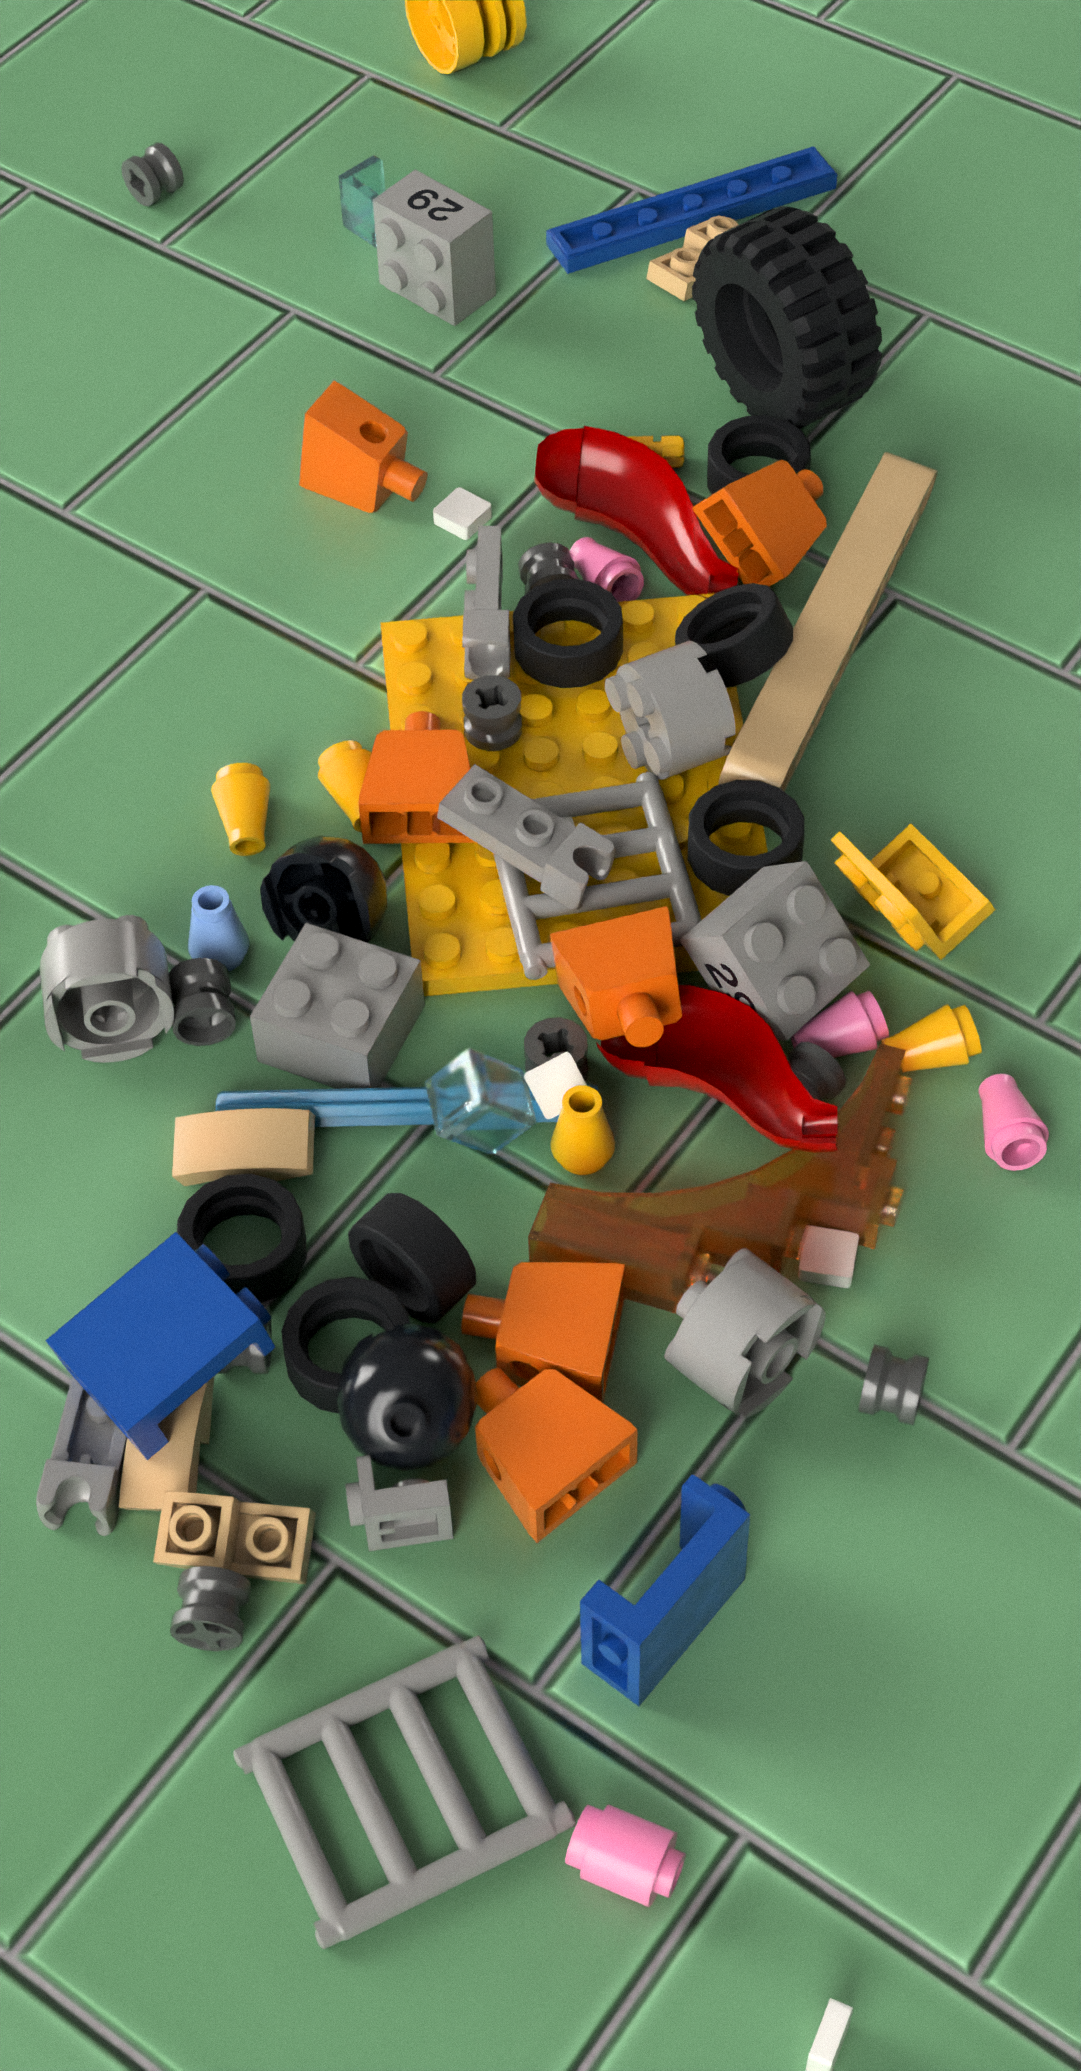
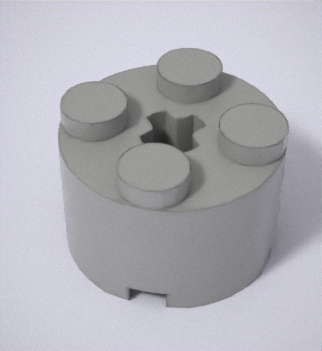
(671, 711)
(106, 988)
(744, 1333)

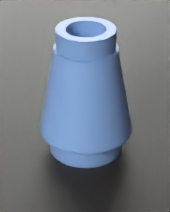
(216, 928)

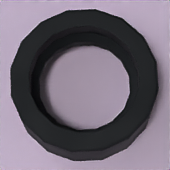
(754, 437)
(566, 602)
(739, 631)
(748, 803)
(250, 1196)
(413, 1256)
(321, 1306)

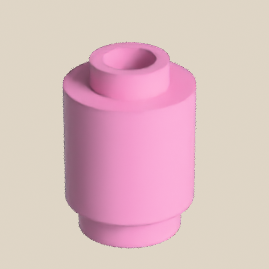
(625, 1854)

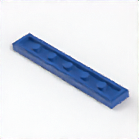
(671, 213)

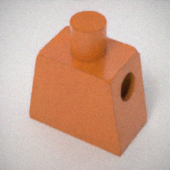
(356, 452)
(765, 521)
(408, 780)
(621, 975)
(553, 1319)
(549, 1446)

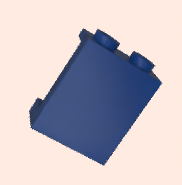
(159, 1338)
(641, 1642)

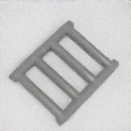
(657, 838)
(407, 1884)

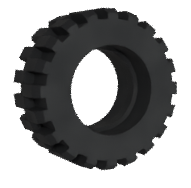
(787, 316)

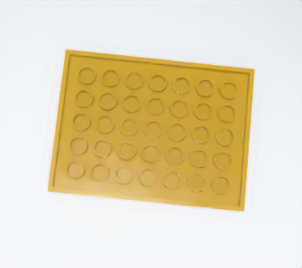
(565, 747)

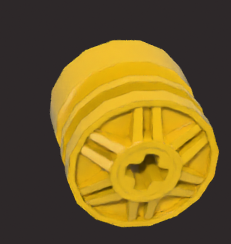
(462, 31)

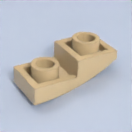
(675, 269)
(243, 1141)
(173, 1465)
(235, 1535)

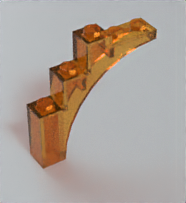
(679, 1233)

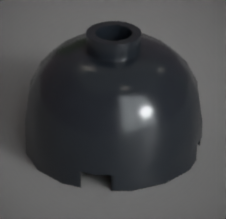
(325, 885)
(406, 1397)

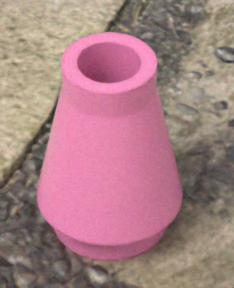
(608, 569)
(846, 1026)
(1011, 1126)

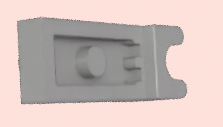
(484, 623)
(528, 835)
(83, 1464)

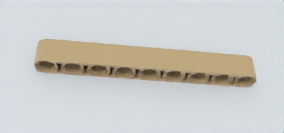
(831, 625)

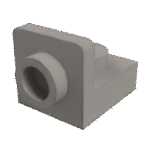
(399, 1515)

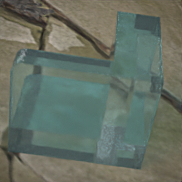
(357, 190)
(480, 1102)

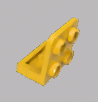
(916, 890)

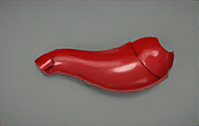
(636, 494)
(736, 1059)

